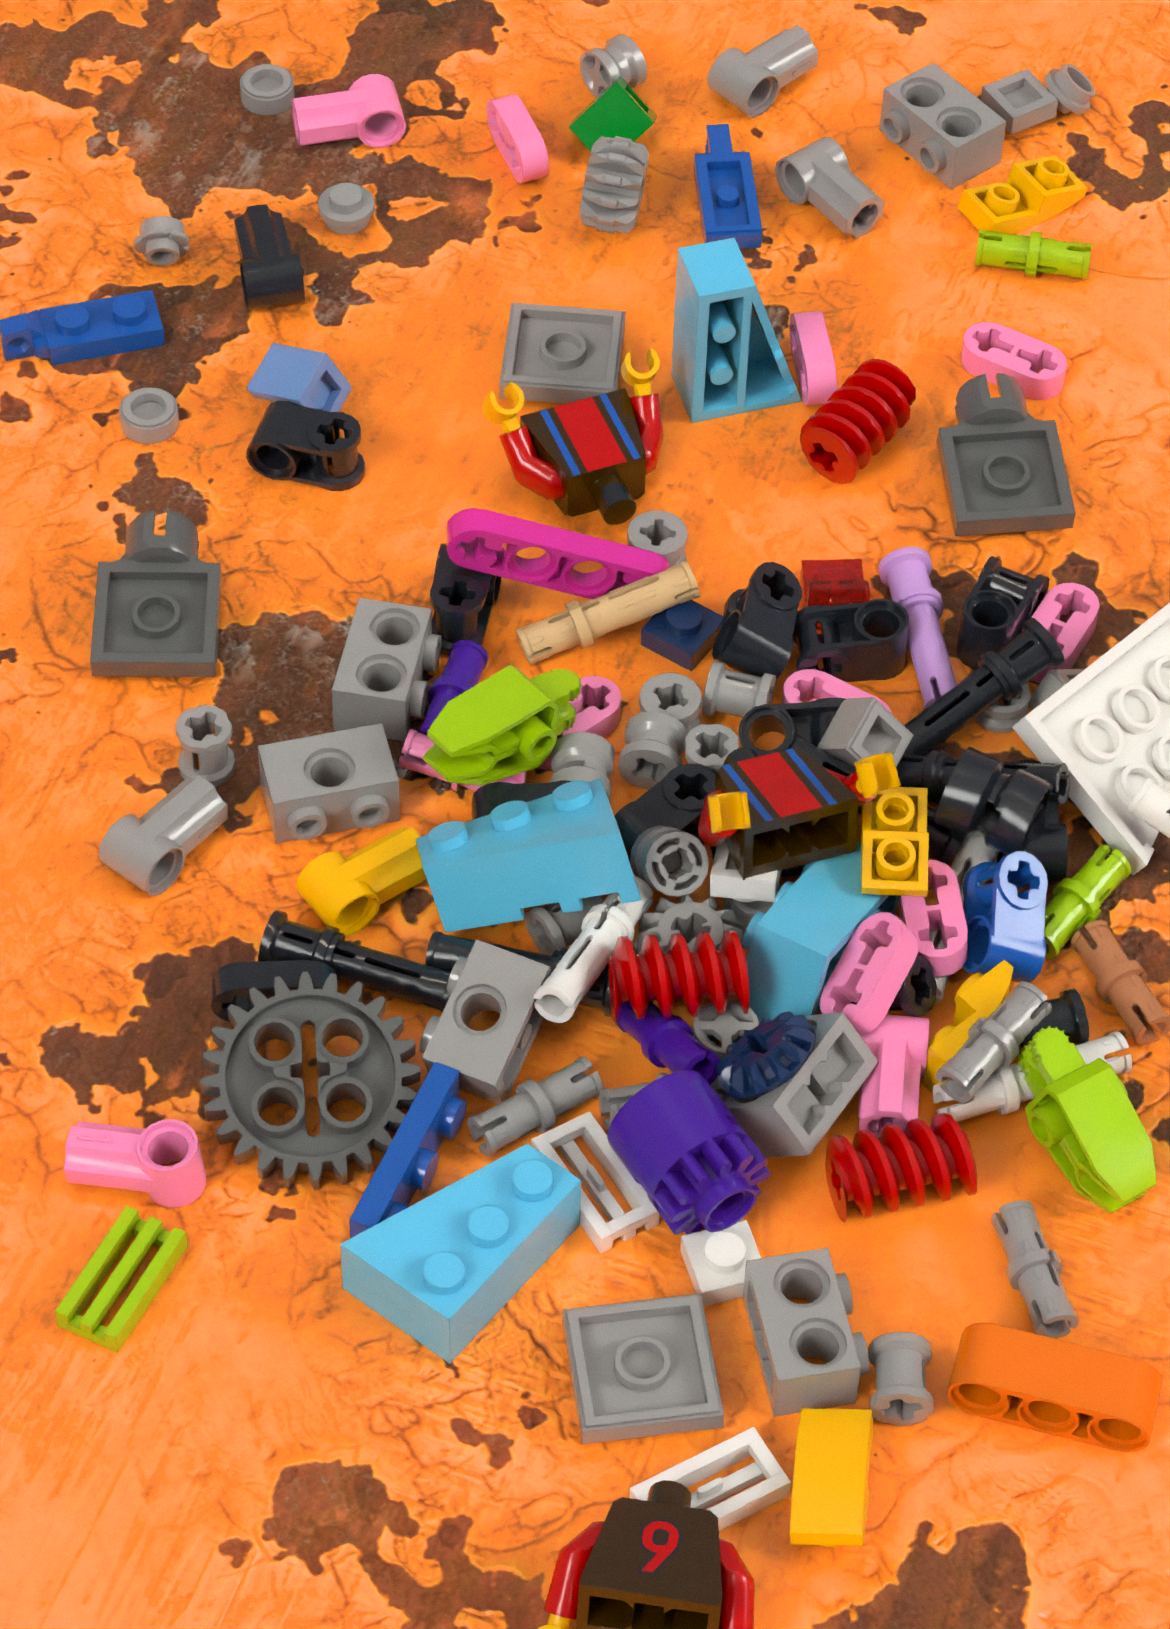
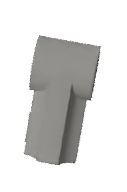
(754, 77)
(823, 178)
(154, 847)

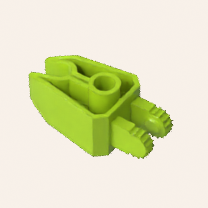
(502, 726)
(1086, 1122)

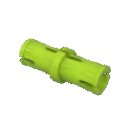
(1033, 254)
(1080, 897)

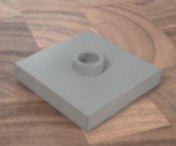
(562, 352)
(642, 1368)

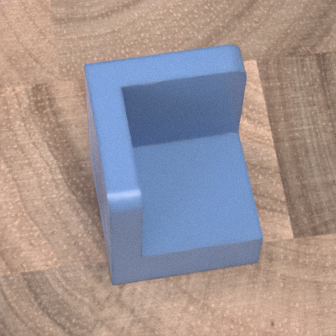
(300, 378)

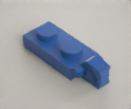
(726, 191)
(84, 329)

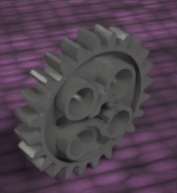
(251, 1083)

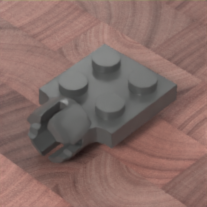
(1002, 464)
(157, 605)

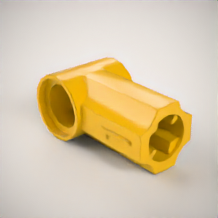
(351, 888)

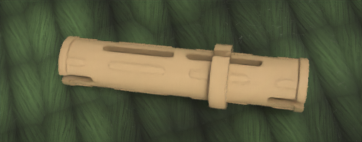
(606, 613)

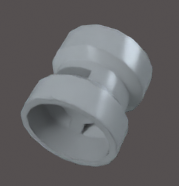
(583, 758)
(656, 856)

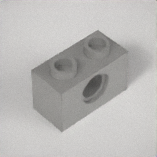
(329, 783)
(492, 1057)

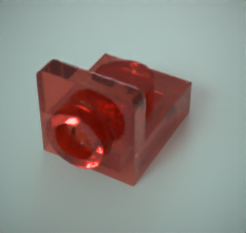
(833, 583)

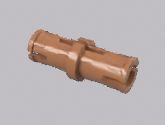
(1121, 982)

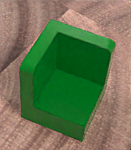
(612, 114)

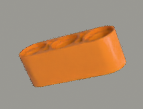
(1055, 1387)

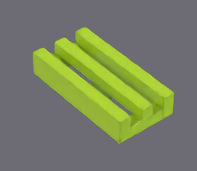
(147, 1233)

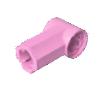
(364, 112)
(893, 1086)
(136, 1160)

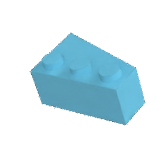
(723, 338)
(527, 858)
(806, 934)
(463, 1250)

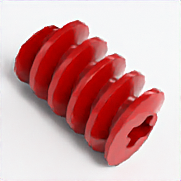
(857, 420)
(678, 974)
(899, 1163)

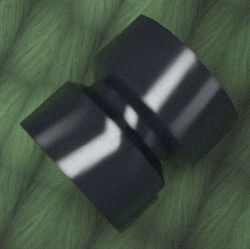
(993, 802)

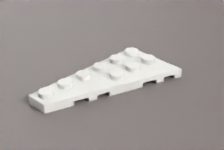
(1112, 735)

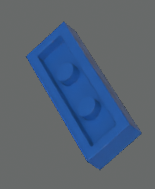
(413, 1151)

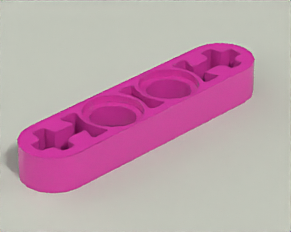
(477, 540)

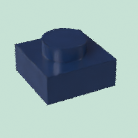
(682, 633)

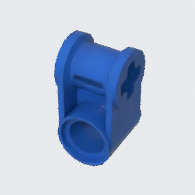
(1004, 921)

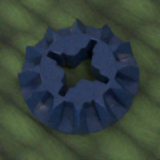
(766, 1056)

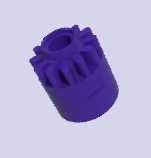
(688, 1153)

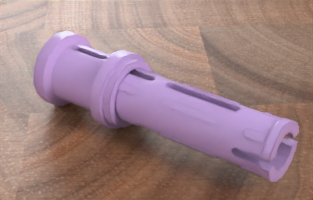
(907, 576)

